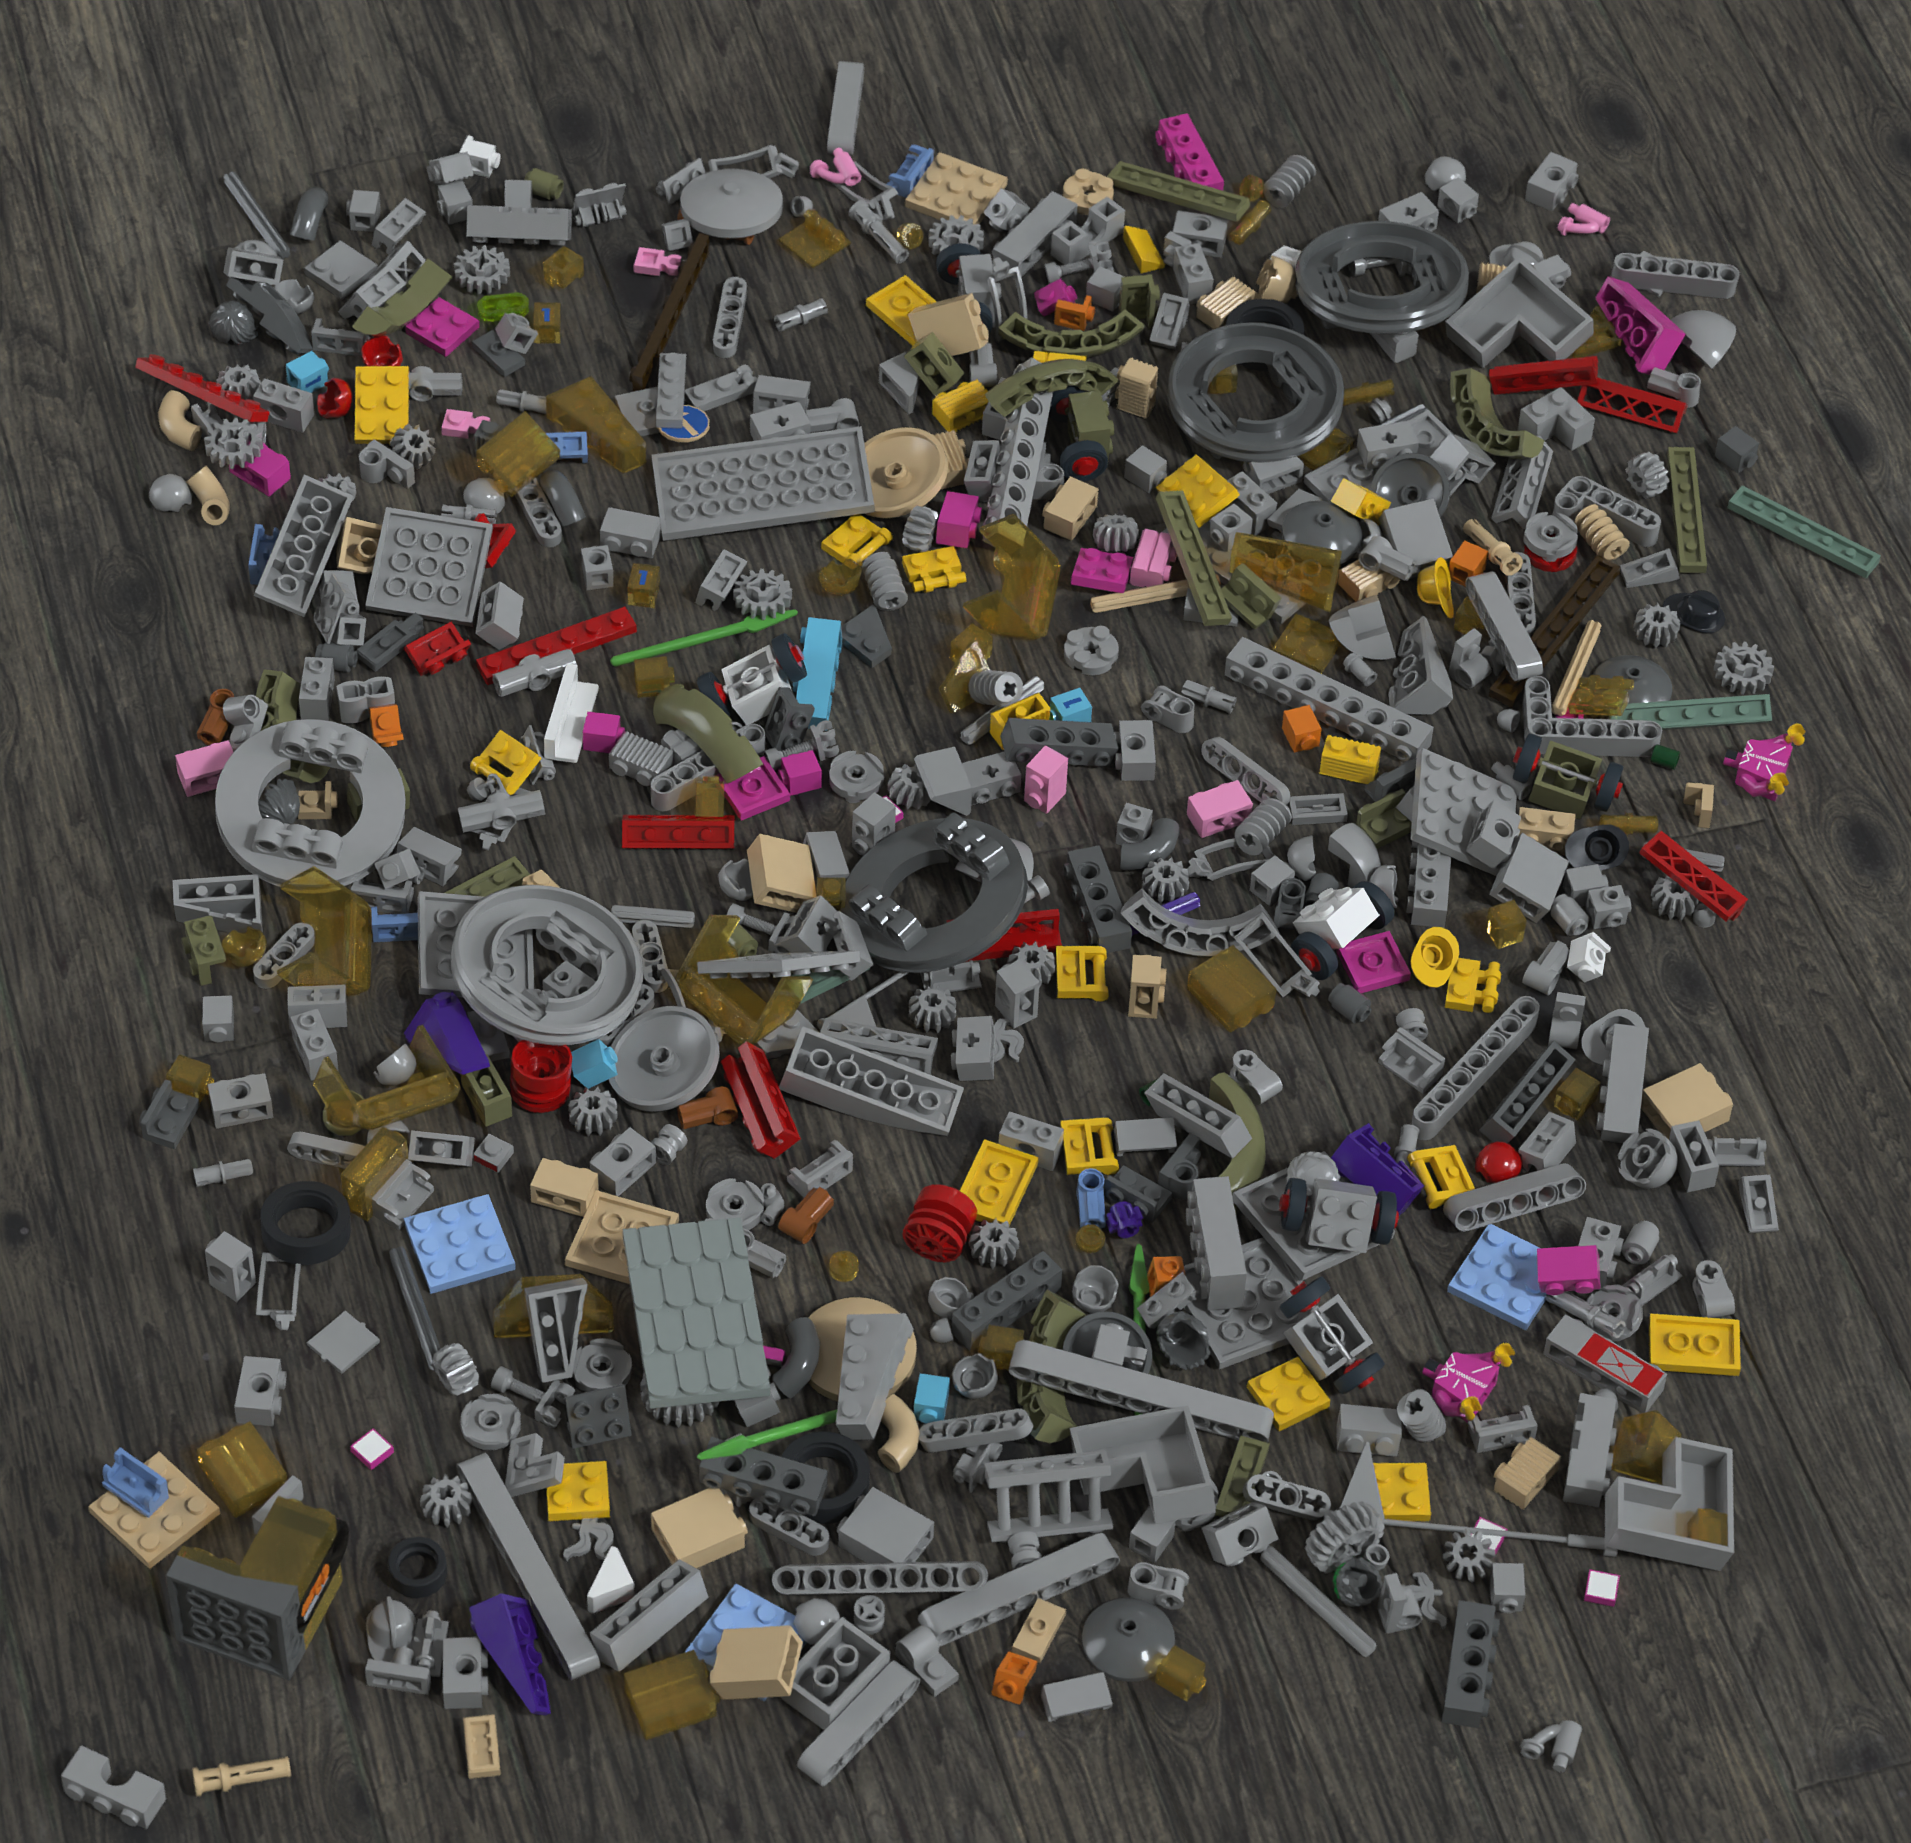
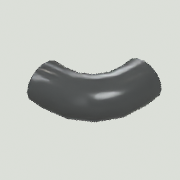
(309, 213)
(562, 497)
(1159, 844)
(802, 1357)

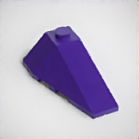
(451, 1032)
(508, 1633)

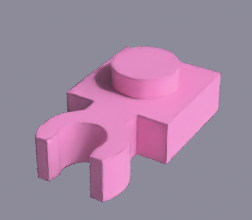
(654, 261)
(461, 423)

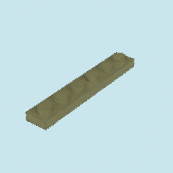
(1179, 191)
(1686, 510)
(1193, 558)

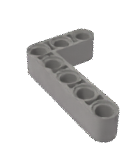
(1590, 736)

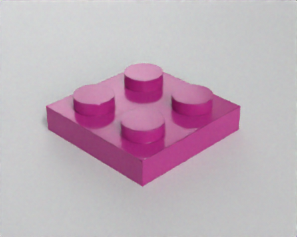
(442, 327)
(1102, 570)
(756, 791)
(1374, 962)

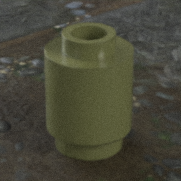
(545, 184)
(743, 942)

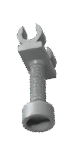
(1358, 267)
(1055, 272)
(819, 742)
(775, 930)
(544, 1412)

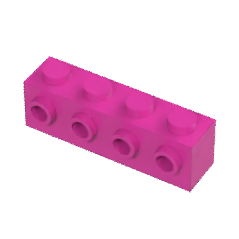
(1187, 152)

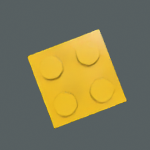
(1289, 1393)
(1403, 1491)
(581, 1493)

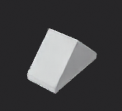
(611, 1585)

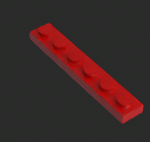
(208, 391)
(575, 637)

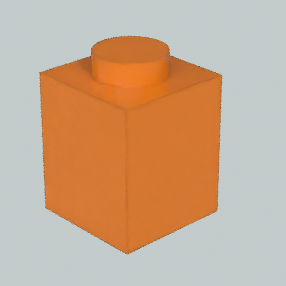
(1467, 562)
(1301, 728)

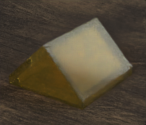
(1642, 1444)

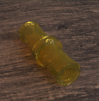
(1250, 222)
(1368, 392)
(1629, 823)

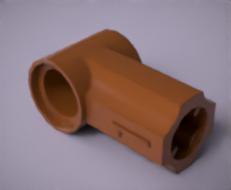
(214, 723)
(715, 1107)
(803, 1220)

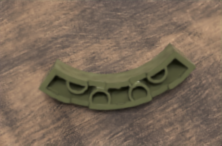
(405, 305)
(1072, 342)
(1051, 377)
(1479, 422)
(282, 697)
(708, 728)
(1249, 1163)
(1044, 1404)

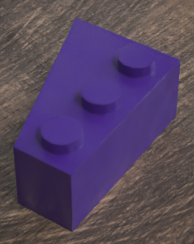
(1369, 1164)

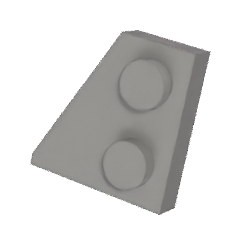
(784, 1037)

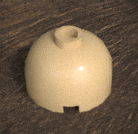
(1277, 280)

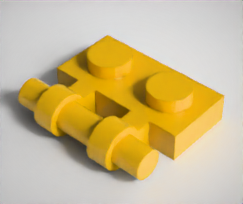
(933, 569)
(1463, 984)

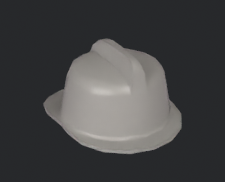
(1507, 254)
(1595, 1035)
(389, 1627)

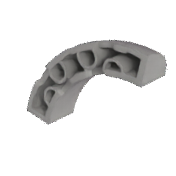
(1191, 934)

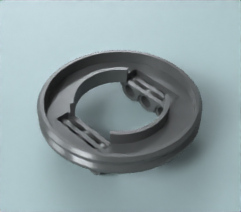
(1437, 273)
(1293, 363)
(895, 934)

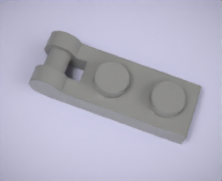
(722, 389)

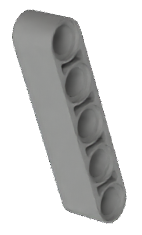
(845, 107)
(1676, 275)
(1504, 626)
(679, 781)
(1532, 1193)
(858, 1723)

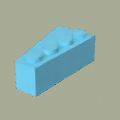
(821, 658)

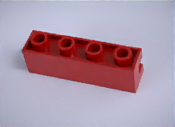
(760, 1101)

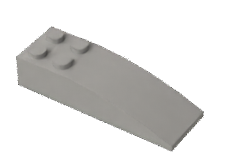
(303, 545)
(868, 1085)

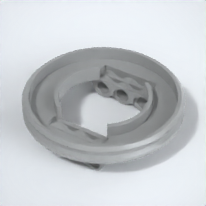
(285, 850)
(563, 922)

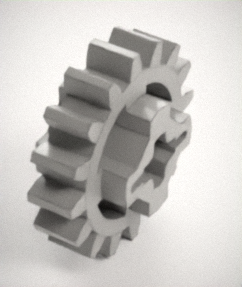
(955, 232)
(481, 269)
(233, 443)
(762, 594)
(1743, 668)

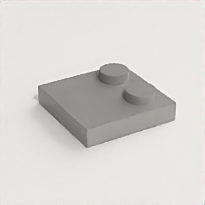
(340, 269)

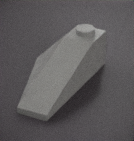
(1421, 678)

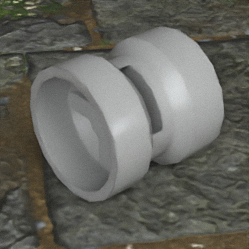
(669, 1142)
(1024, 1548)

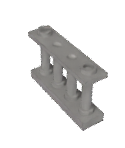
(1049, 1469)

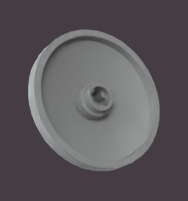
(731, 203)
(664, 1058)

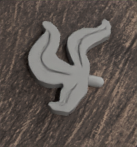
(1010, 1037)
(600, 1531)
(1426, 1591)

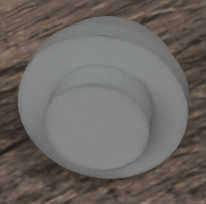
(1380, 410)

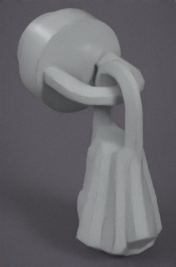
(479, 789)

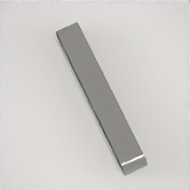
(1475, 1067)
(866, 1584)
(1020, 1589)

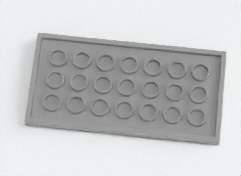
(762, 483)

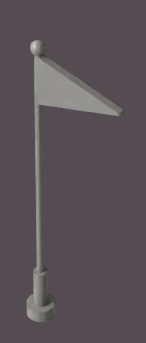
(859, 1010)
(1365, 1488)

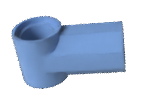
(1091, 1200)

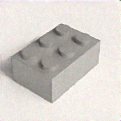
(835, 1672)

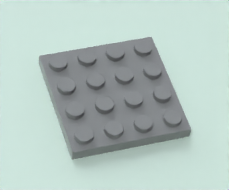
(429, 566)
(1449, 803)
(437, 925)
(779, 964)
(1261, 1207)
(1259, 1324)

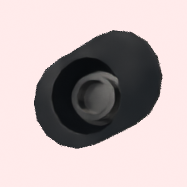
(1697, 610)
(1597, 845)

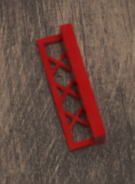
(1544, 375)
(1638, 395)
(677, 831)
(1689, 872)
(1028, 932)

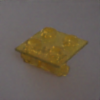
(815, 239)

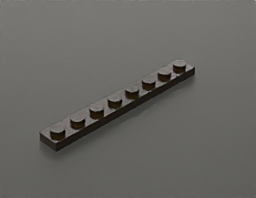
(672, 309)
(1560, 623)

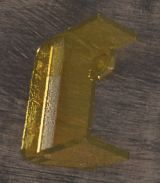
(1028, 585)
(341, 934)
(728, 999)
(424, 1091)

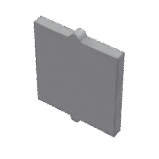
(343, 1342)

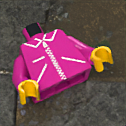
(1765, 763)
(1466, 1380)

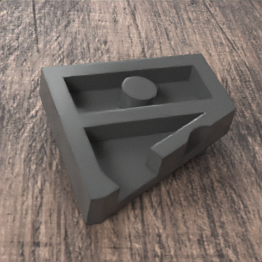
(867, 637)

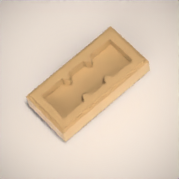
(1039, 1630)
(481, 1746)

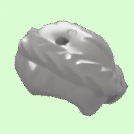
(1312, 1166)

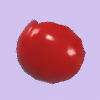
(381, 352)
(336, 400)
(1498, 1162)

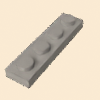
(671, 390)

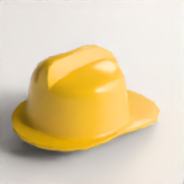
(1435, 586)
(1434, 956)

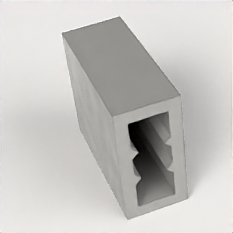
(1416, 533)
(1530, 877)
(884, 1530)

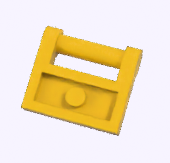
(853, 535)
(510, 755)
(1072, 974)
(1079, 1146)
(1448, 1170)

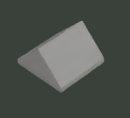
(946, 779)

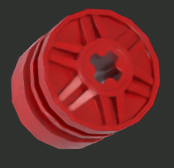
(540, 1076)
(940, 1223)

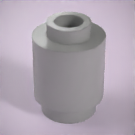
(1569, 915)
(1641, 1242)

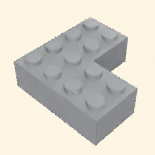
(1519, 305)
(1153, 1451)
(1655, 1517)

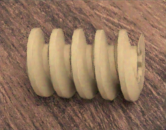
(1601, 533)

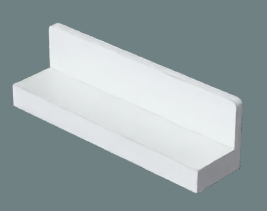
(566, 724)

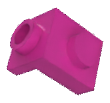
(1049, 295)

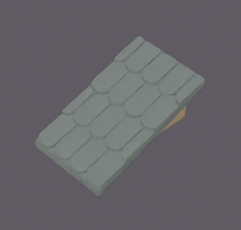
(696, 1313)

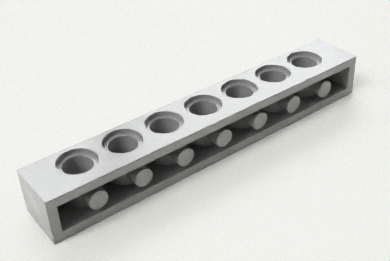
(1019, 457)
(1329, 700)

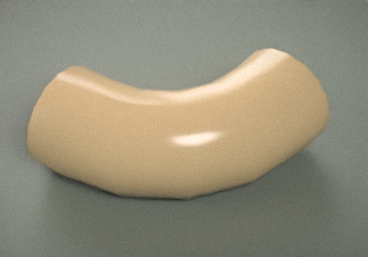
(173, 421)
(211, 495)
(902, 1437)

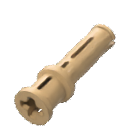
(1498, 552)
(222, 1774)

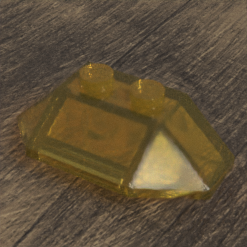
(512, 1316)

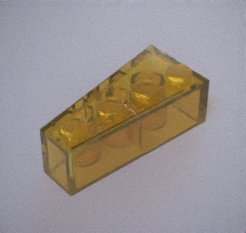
(590, 410)
(1290, 567)

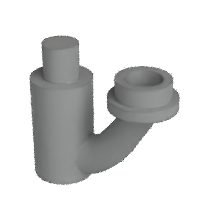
(1505, 775)
(1567, 1738)

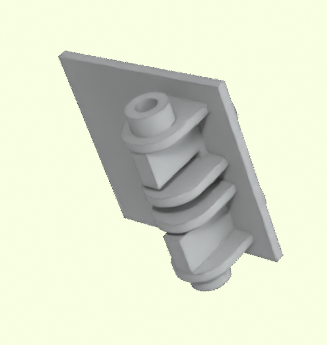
(594, 200)
(336, 600)

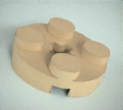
(1087, 181)

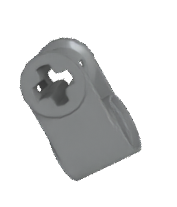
(1171, 710)
(1254, 1077)
(1712, 1291)
(1158, 1585)

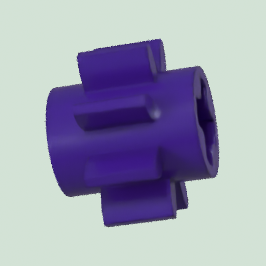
(1124, 1219)

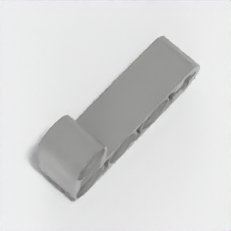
(1631, 518)

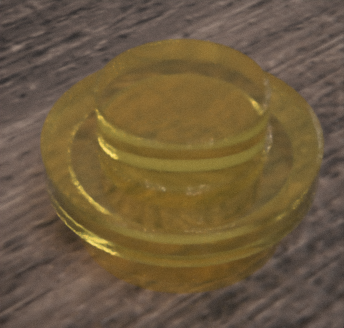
(1090, 1238)

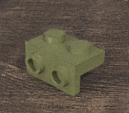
(1139, 297)
(204, 946)

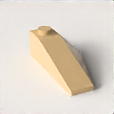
(357, 545)

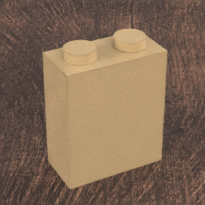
(953, 322)
(780, 873)
(1686, 1099)
(699, 1528)
(756, 1662)

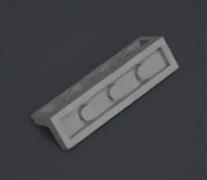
(394, 259)
(1528, 489)
(903, 1051)

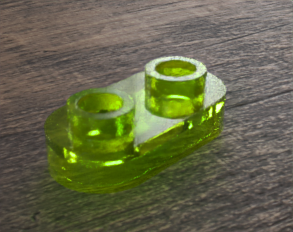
(495, 306)

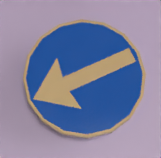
(694, 426)

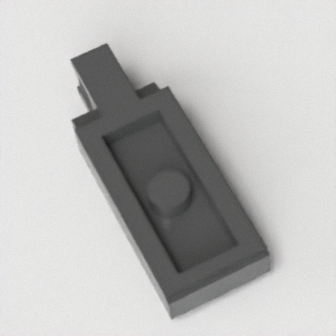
(390, 641)

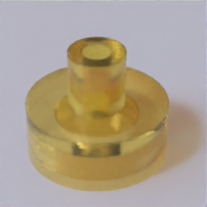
(1252, 188)
(909, 235)
(844, 1266)

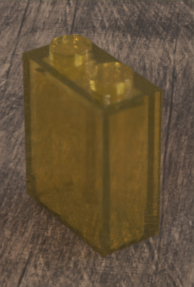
(517, 454)
(1231, 988)
(372, 1170)
(241, 1468)
(671, 1694)

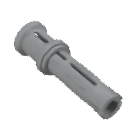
(872, 224)

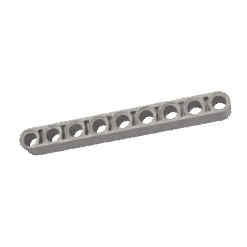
(1138, 1390)
(528, 1567)

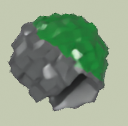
(1357, 1582)

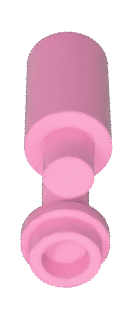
(847, 169)
(1591, 221)

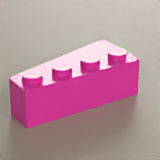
(1644, 329)

